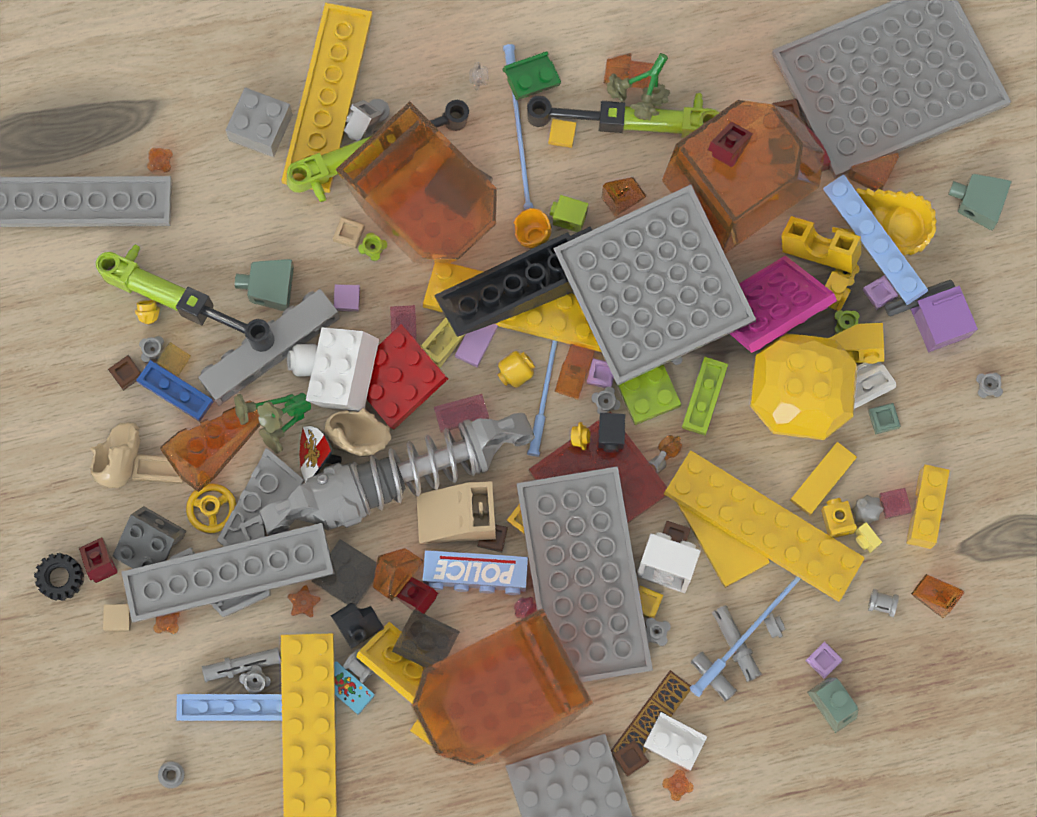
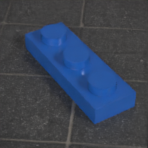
(175, 391)

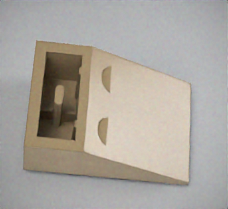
(457, 514)

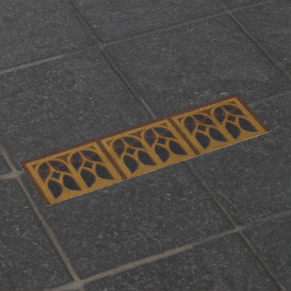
(664, 700)

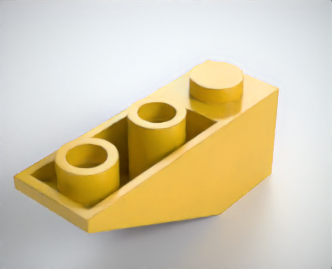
(863, 342)

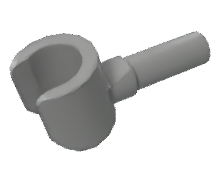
(659, 461)

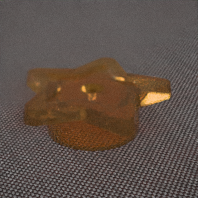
(297, 598)

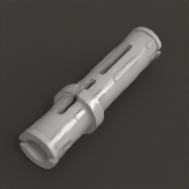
(732, 635)
(241, 664)

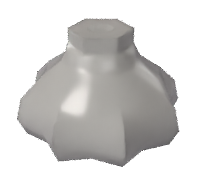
(868, 509)

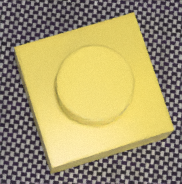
(867, 538)

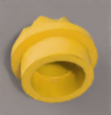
(147, 311)

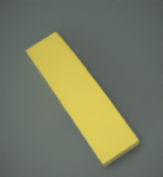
(441, 342)

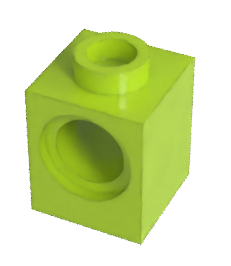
(569, 213)

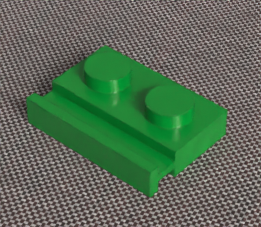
(531, 75)

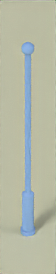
(510, 58)
(540, 418)
(719, 664)

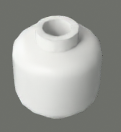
(301, 359)

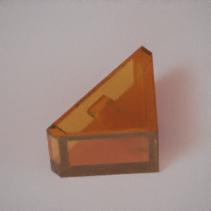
(875, 172)
(622, 194)
(394, 571)
(937, 595)

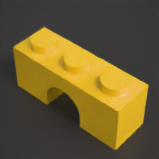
(804, 242)
(929, 505)

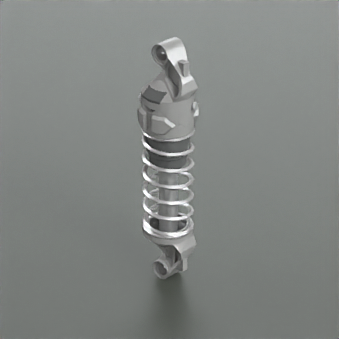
(349, 491)

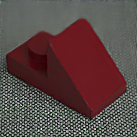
(730, 144)
(97, 560)
(417, 595)

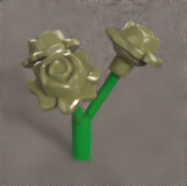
(652, 96)

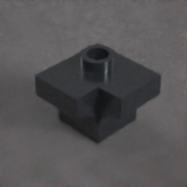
(357, 623)

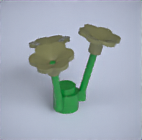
(271, 416)

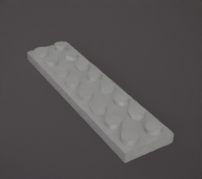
(85, 201)
(227, 572)

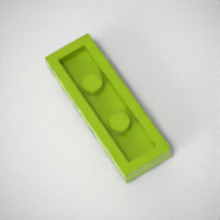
(704, 396)

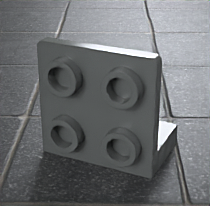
(147, 539)

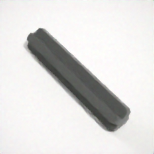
(898, 305)

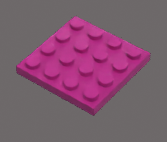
(780, 300)

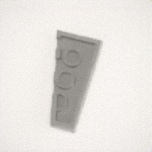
(268, 484)

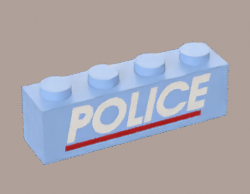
(475, 571)

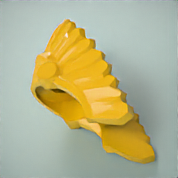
(903, 216)

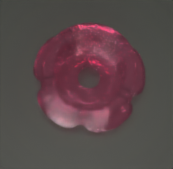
(524, 607)

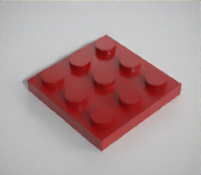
(402, 377)

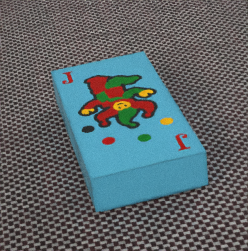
(351, 690)

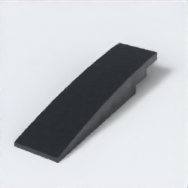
(507, 288)

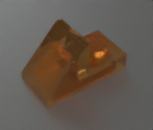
(626, 68)
(574, 371)

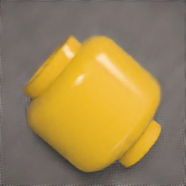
(516, 369)

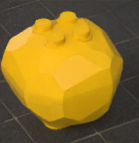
(804, 386)

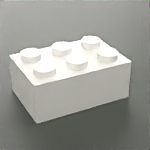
(342, 369)
(668, 562)

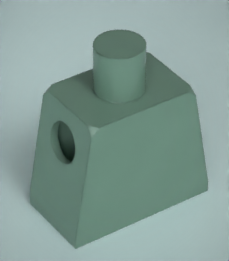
(981, 198)
(268, 283)
(834, 703)

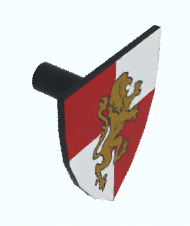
(315, 451)

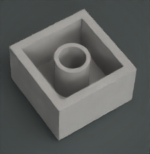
(259, 122)

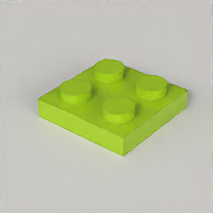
(649, 395)

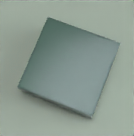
(884, 418)

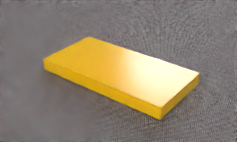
(727, 555)

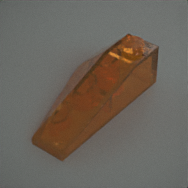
(207, 448)

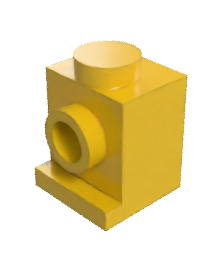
(838, 285)
(835, 527)

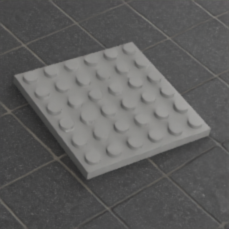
(654, 285)

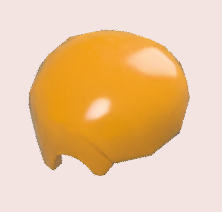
(532, 228)

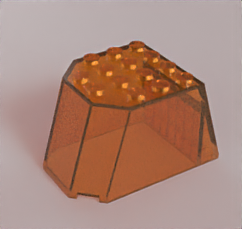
(770, 176)
(420, 189)
(500, 694)

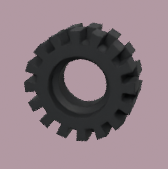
(43, 576)

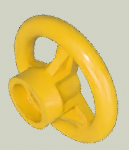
(192, 501)

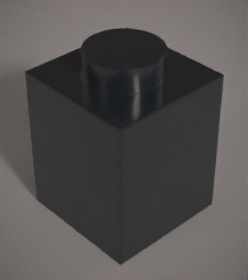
(611, 432)

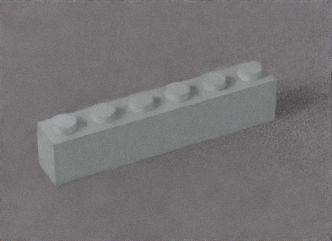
(245, 364)

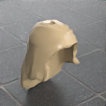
(357, 432)
(115, 457)

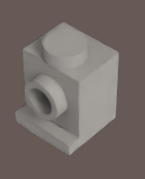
(362, 121)

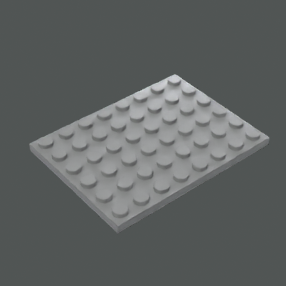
(890, 79)

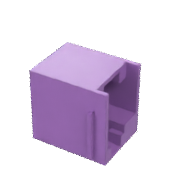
(944, 319)

